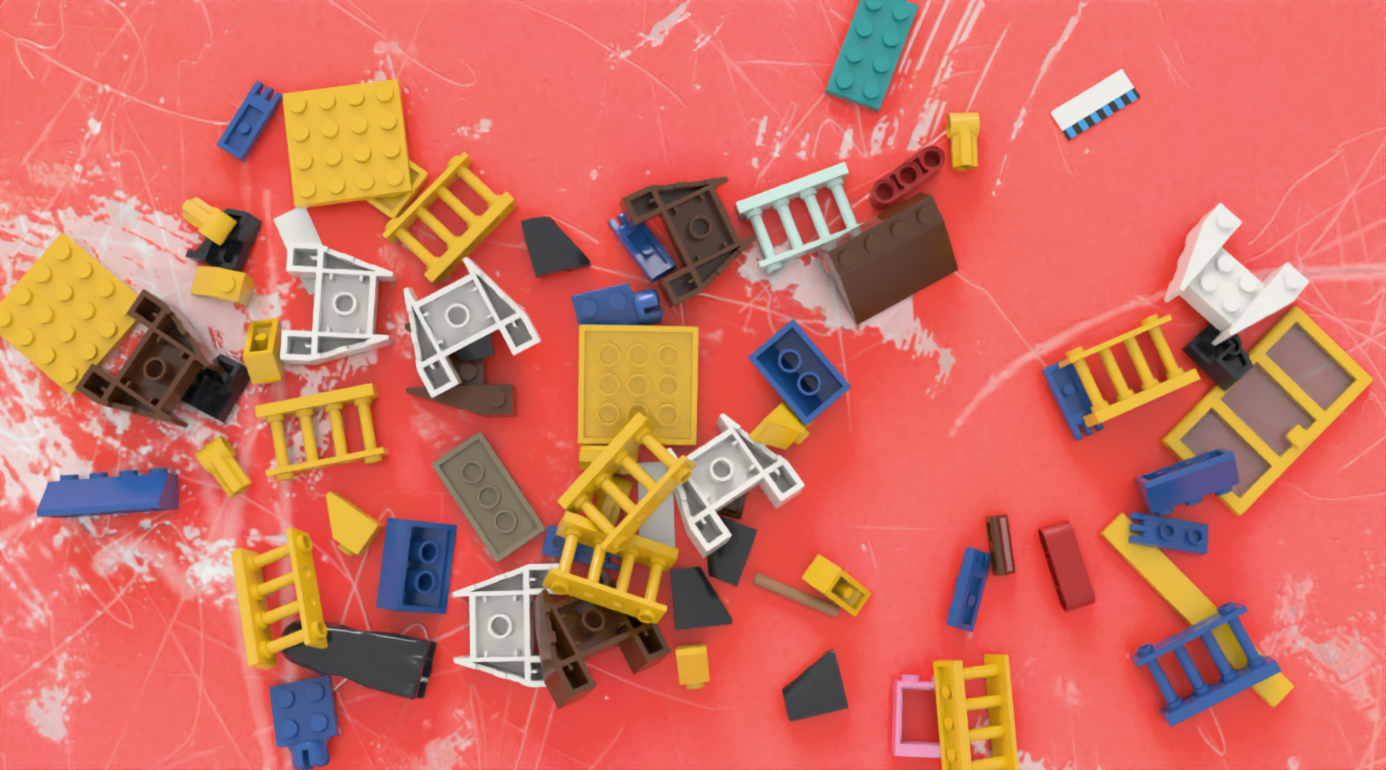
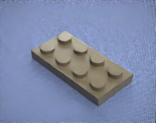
(489, 497)

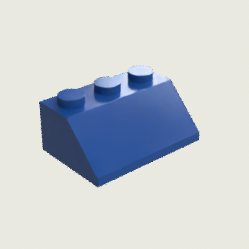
(799, 372)
(1188, 481)
(416, 566)

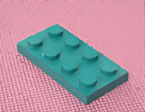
(871, 52)

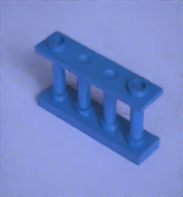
(1203, 694)

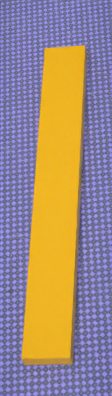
(1187, 601)

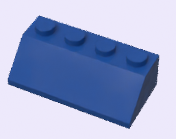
(110, 495)

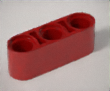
(914, 166)
(1066, 565)

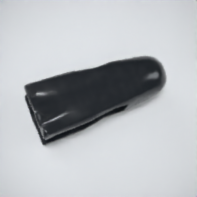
(370, 658)

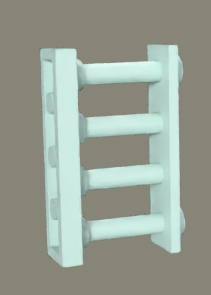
(779, 199)

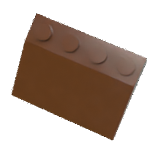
(890, 256)

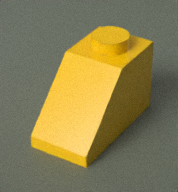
(222, 285)
(263, 351)
(780, 428)
(351, 525)
(836, 585)
(692, 665)

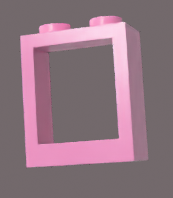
(909, 748)

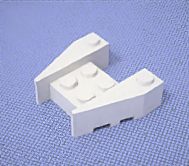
(1221, 285)
(342, 305)
(458, 318)
(723, 473)
(505, 624)

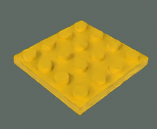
(347, 143)
(67, 313)
(635, 372)

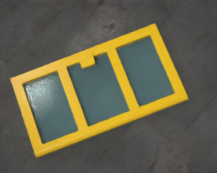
(1274, 409)

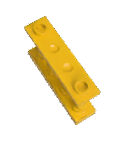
(458, 247)
(1126, 398)
(304, 409)
(599, 477)
(640, 550)
(253, 604)
(953, 709)

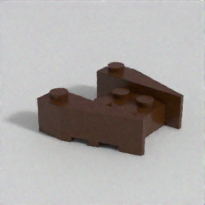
(696, 229)
(158, 367)
(473, 393)
(581, 630)

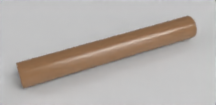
(796, 595)

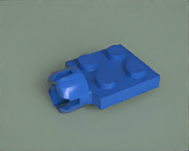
(617, 306)
(305, 720)

